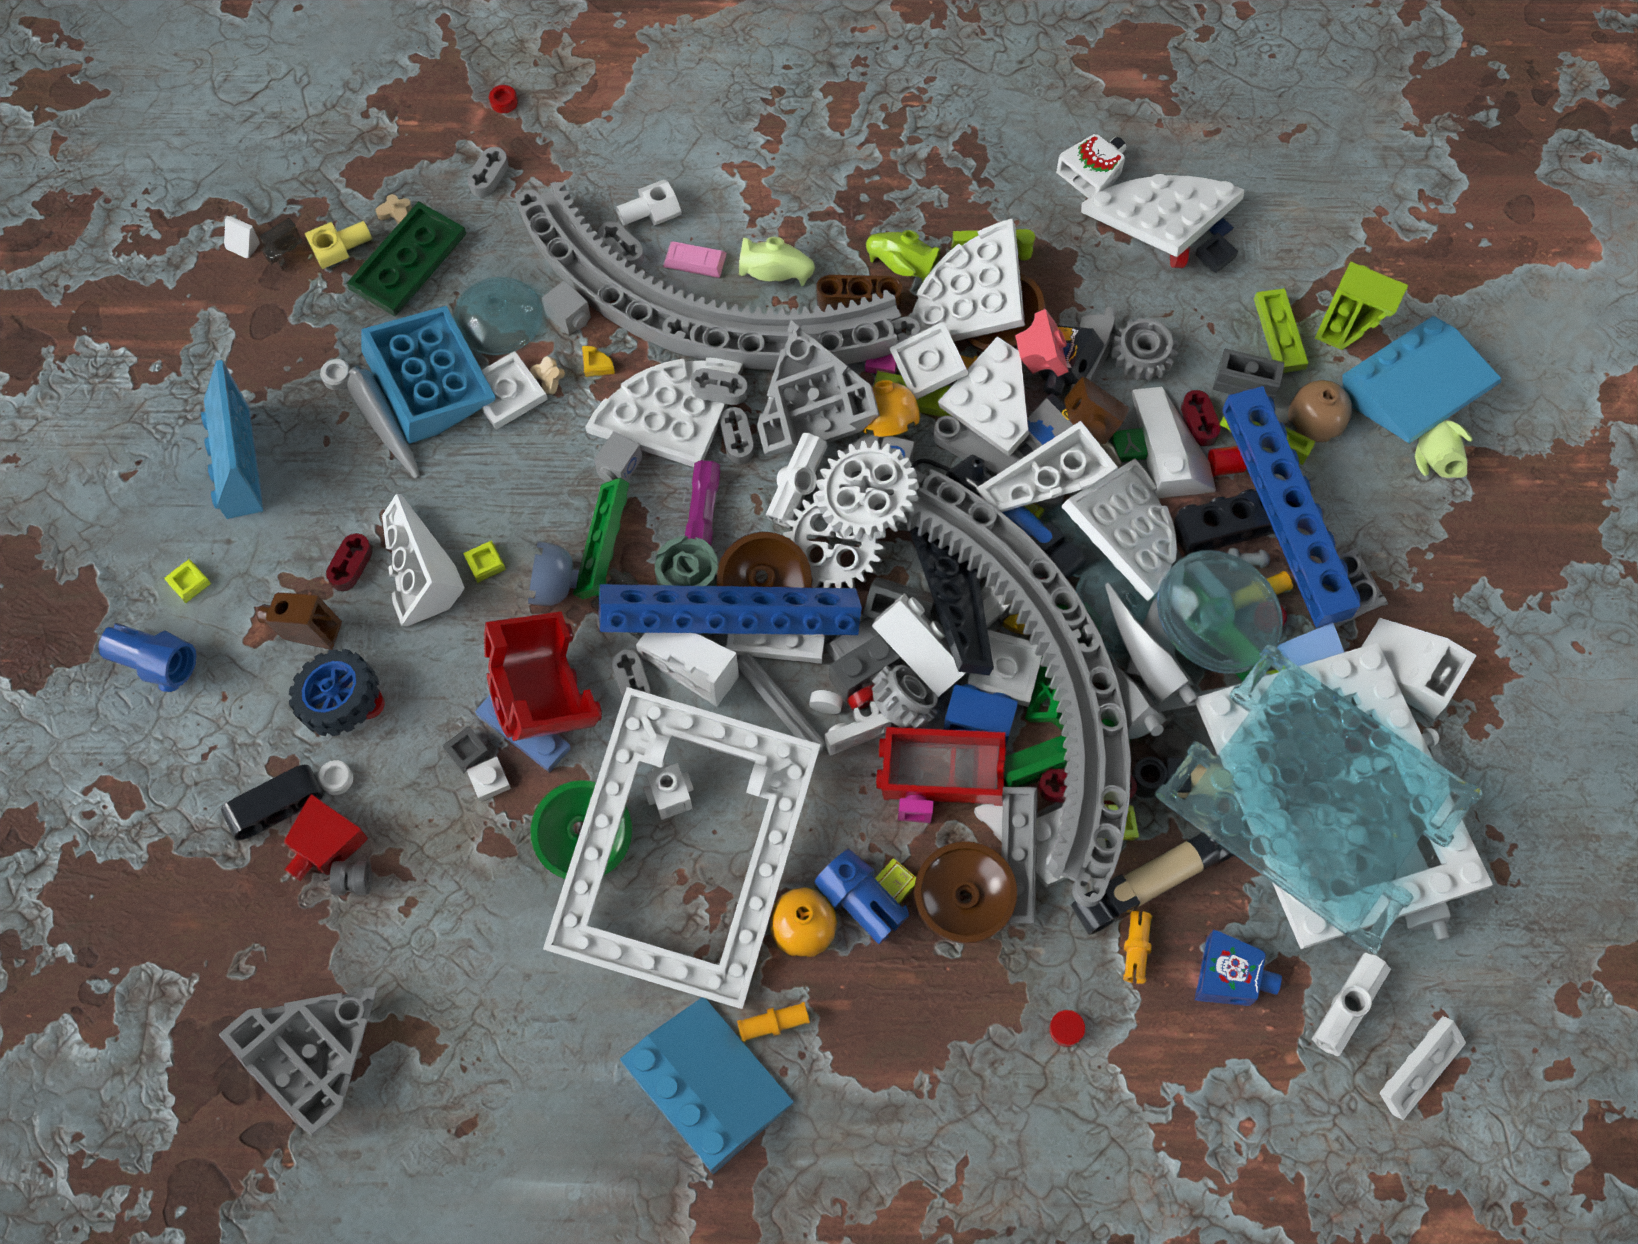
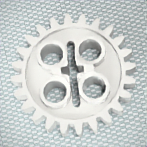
(867, 490)
(830, 568)

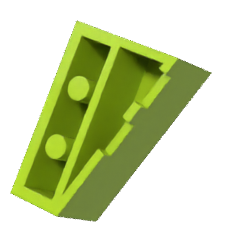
(1358, 304)

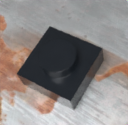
(1216, 252)

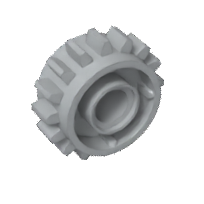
(1148, 335)
(904, 697)

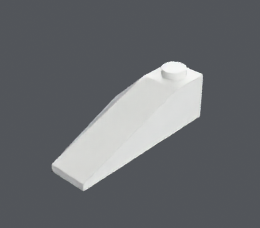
(1173, 453)
(1056, 468)
(422, 570)

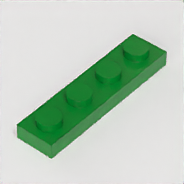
(601, 538)

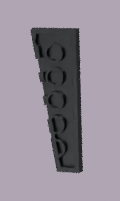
(958, 604)

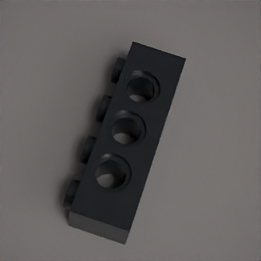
(1228, 530)

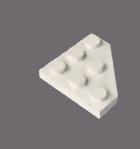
(992, 397)

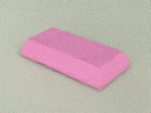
(695, 259)

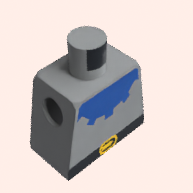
(1044, 425)

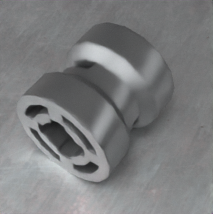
(350, 878)

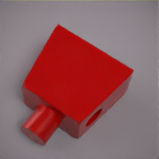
(320, 839)

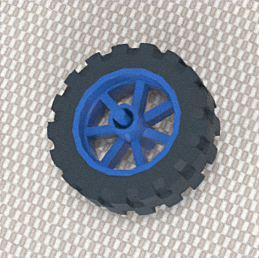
(323, 675)

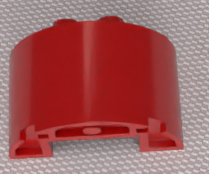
(532, 680)

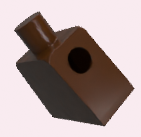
(1097, 410)
(301, 619)

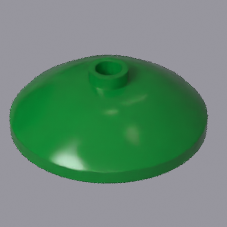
(554, 822)

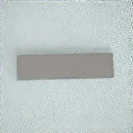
(1020, 847)

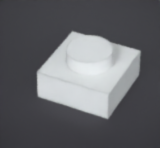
(488, 779)

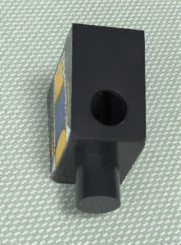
(1080, 355)

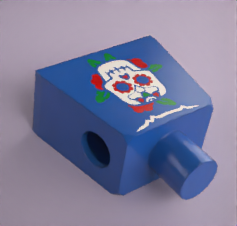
(1233, 972)

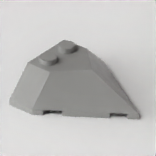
(813, 396)
(304, 1052)

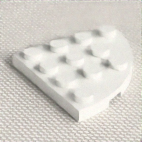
(1164, 209)
(974, 286)
(663, 412)
(1128, 525)

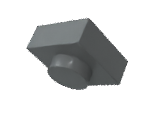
(466, 749)

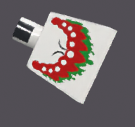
(1092, 164)

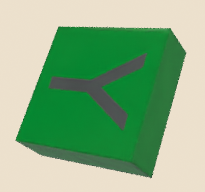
(1130, 444)

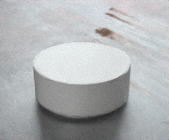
(335, 374)
(826, 702)
(335, 777)

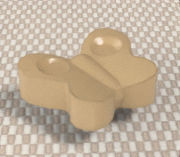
(394, 208)
(548, 373)

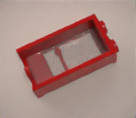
(942, 765)

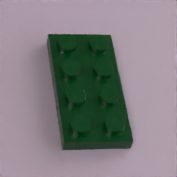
(406, 258)

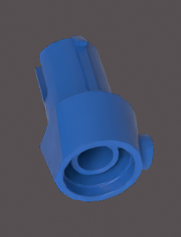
(157, 658)
(851, 884)

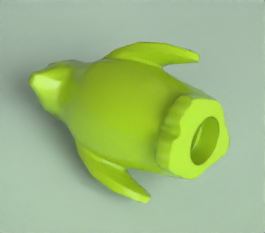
(903, 253)

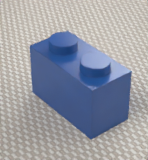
(979, 710)

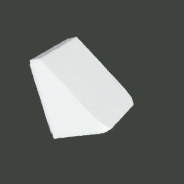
(240, 237)

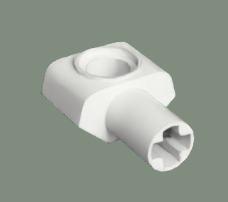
(649, 205)

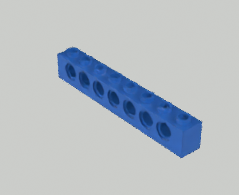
(1286, 520)
(728, 610)

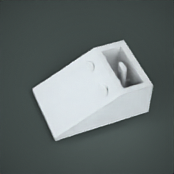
(1422, 663)

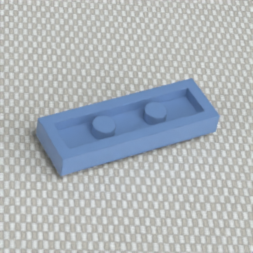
(544, 750)

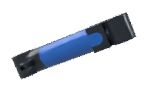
(1065, 555)

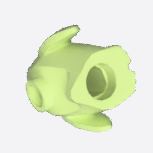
(774, 261)
(1443, 450)

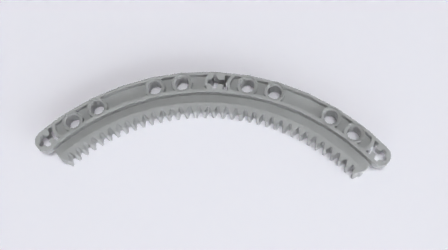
(689, 324)
(1095, 753)

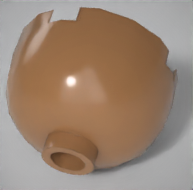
(1321, 410)

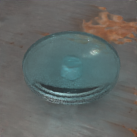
(1219, 611)

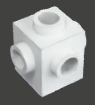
(669, 790)

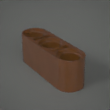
(847, 286)

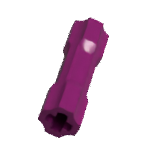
(703, 498)

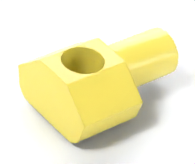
(332, 246)

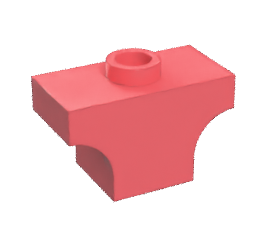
(1043, 345)

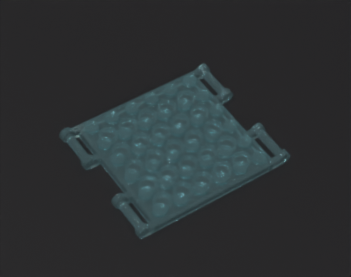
(1319, 798)

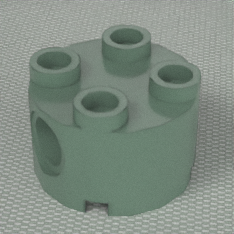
(686, 563)

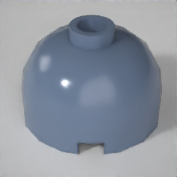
(552, 575)

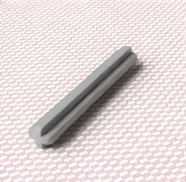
(778, 701)

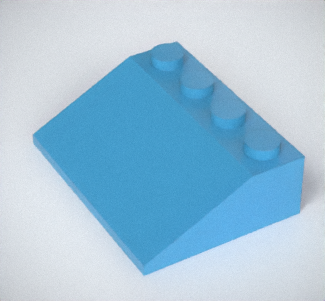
(425, 372)
(1419, 380)
(230, 447)
(706, 1083)

